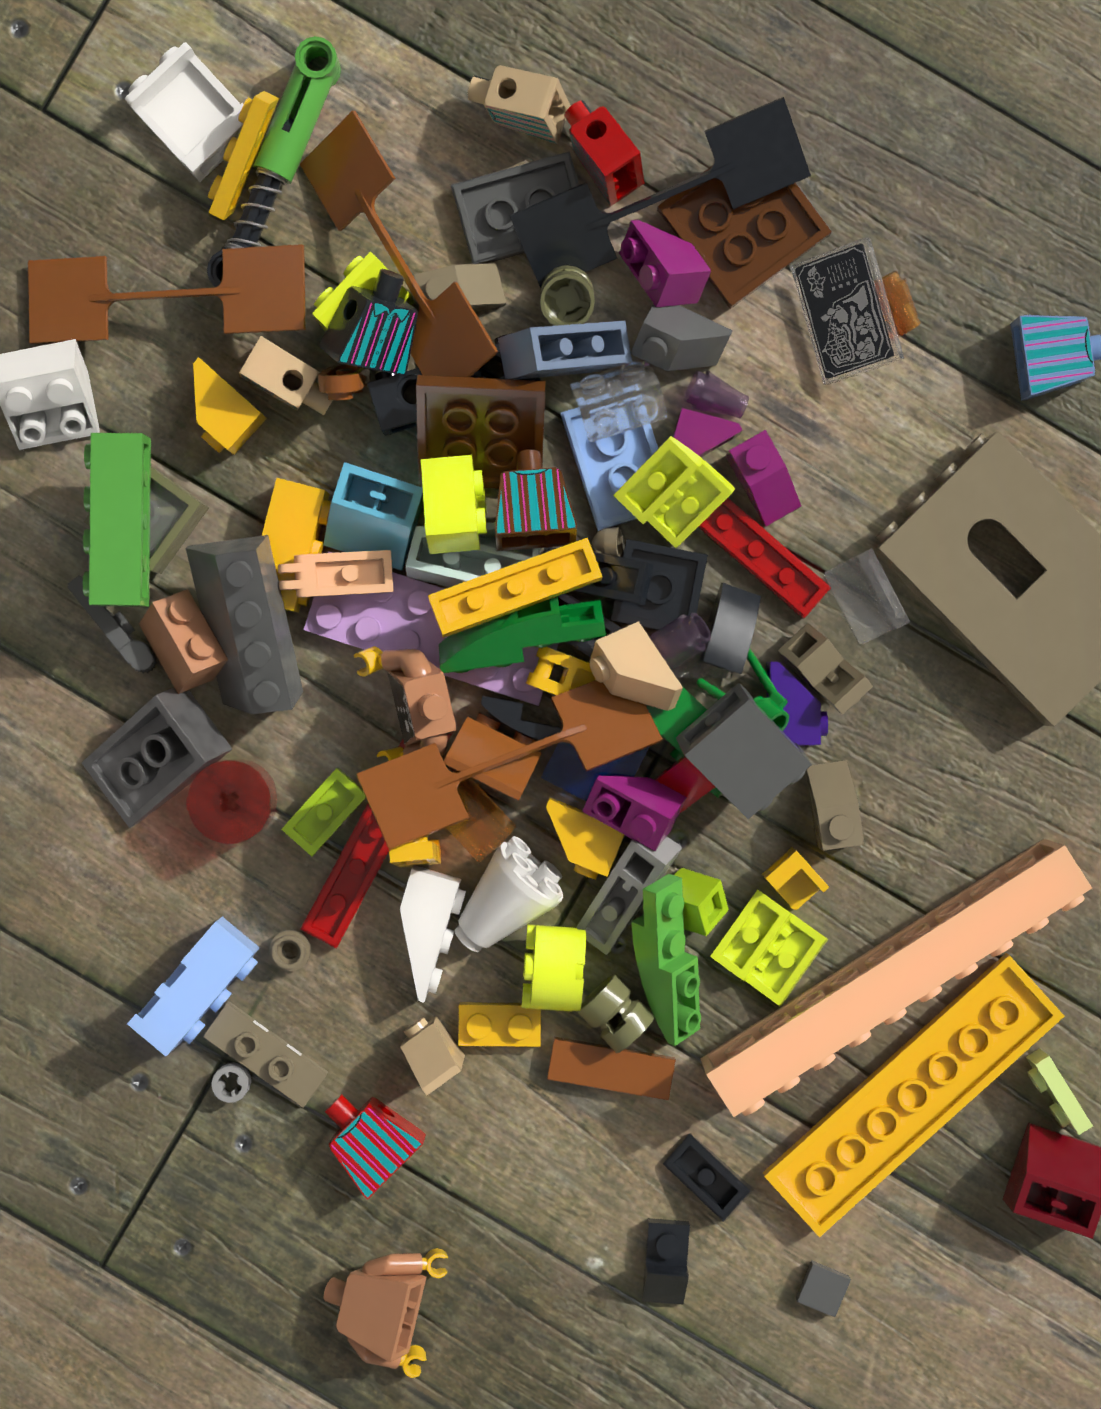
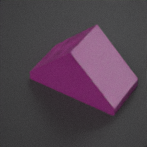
(704, 432)

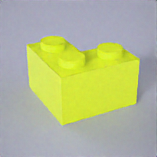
(453, 504)

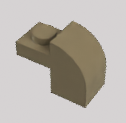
(824, 669)

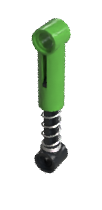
(283, 144)

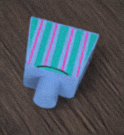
(1053, 353)

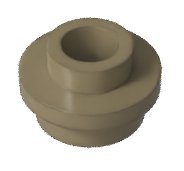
(277, 953)

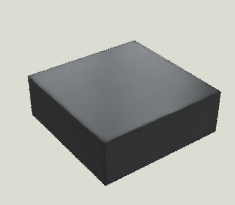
(823, 1288)

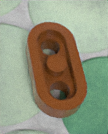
(343, 381)

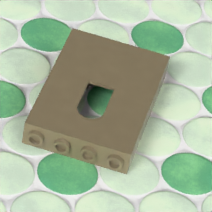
(1049, 636)

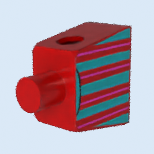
(605, 151)
(371, 1141)

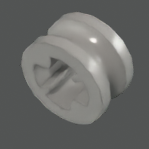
(219, 1084)

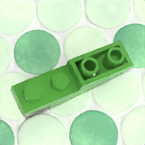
(663, 965)

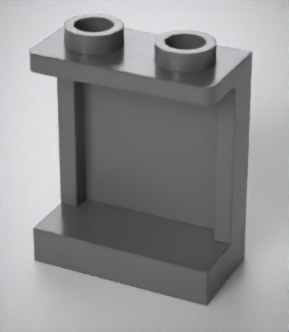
(743, 752)

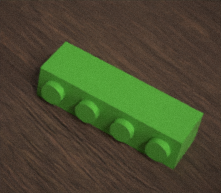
(118, 519)

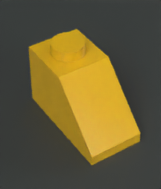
(222, 411)
(584, 839)

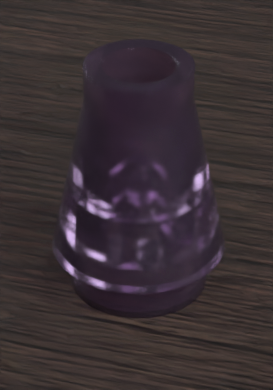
(714, 395)

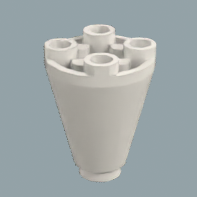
(508, 896)

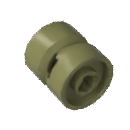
(567, 296)
(605, 1002)

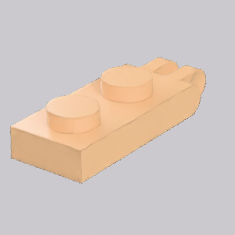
(339, 573)

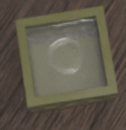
(172, 519)

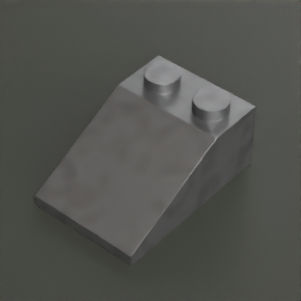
(155, 754)

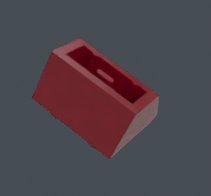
(1056, 1181)

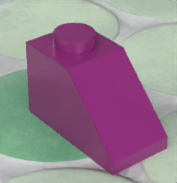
(764, 477)

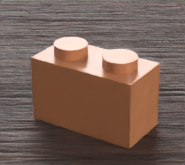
(183, 641)

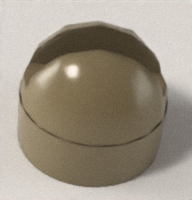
(608, 542)

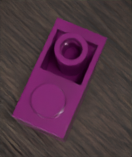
(664, 265)
(635, 807)

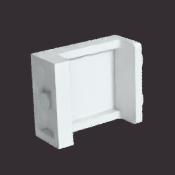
(187, 110)

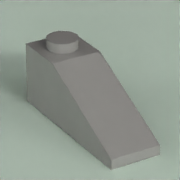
(623, 892)

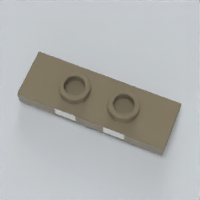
(265, 1054)

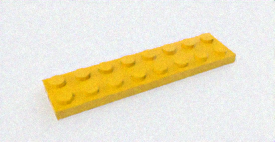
(913, 1094)

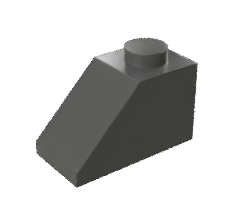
(680, 339)

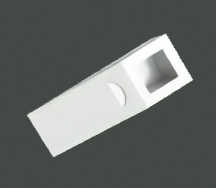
(425, 917)

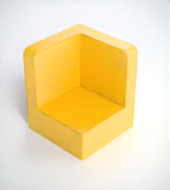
(794, 879)

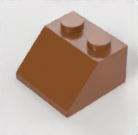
(482, 741)

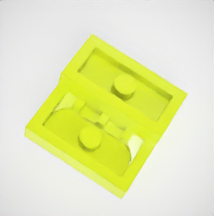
(674, 491)
(769, 947)

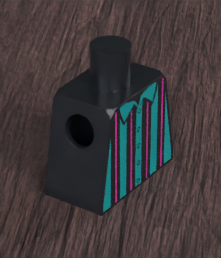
(373, 327)

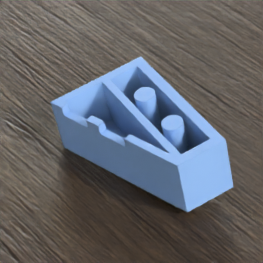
(196, 987)

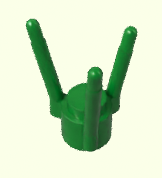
(771, 706)

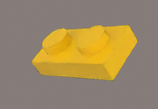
(498, 1025)

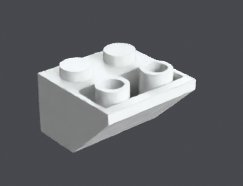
(47, 394)

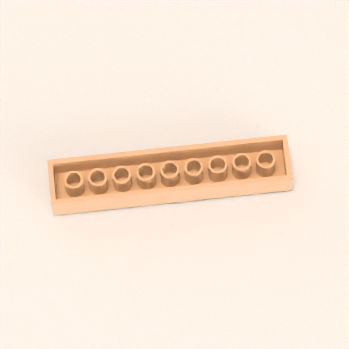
(895, 975)

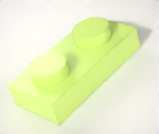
(1048, 1078)

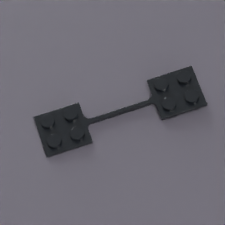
(751, 158)

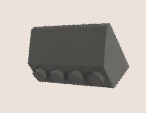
(248, 617)

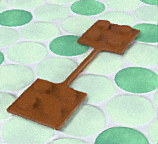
(348, 178)
(258, 292)
(420, 794)

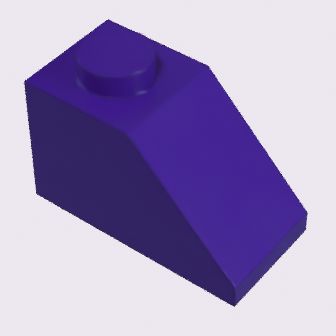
(806, 719)

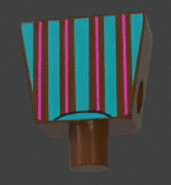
(533, 507)

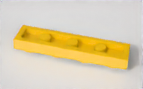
(515, 587)

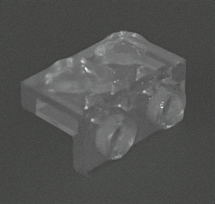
(619, 400)

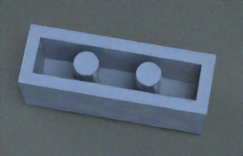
(564, 350)

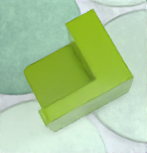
(703, 901)

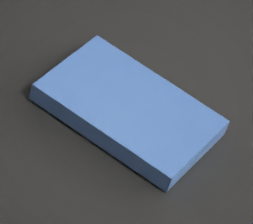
(607, 466)

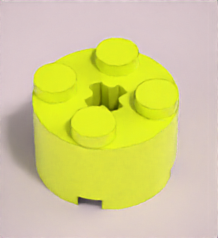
(554, 968)

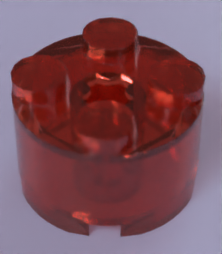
(208, 800)

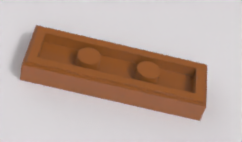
(604, 1069)

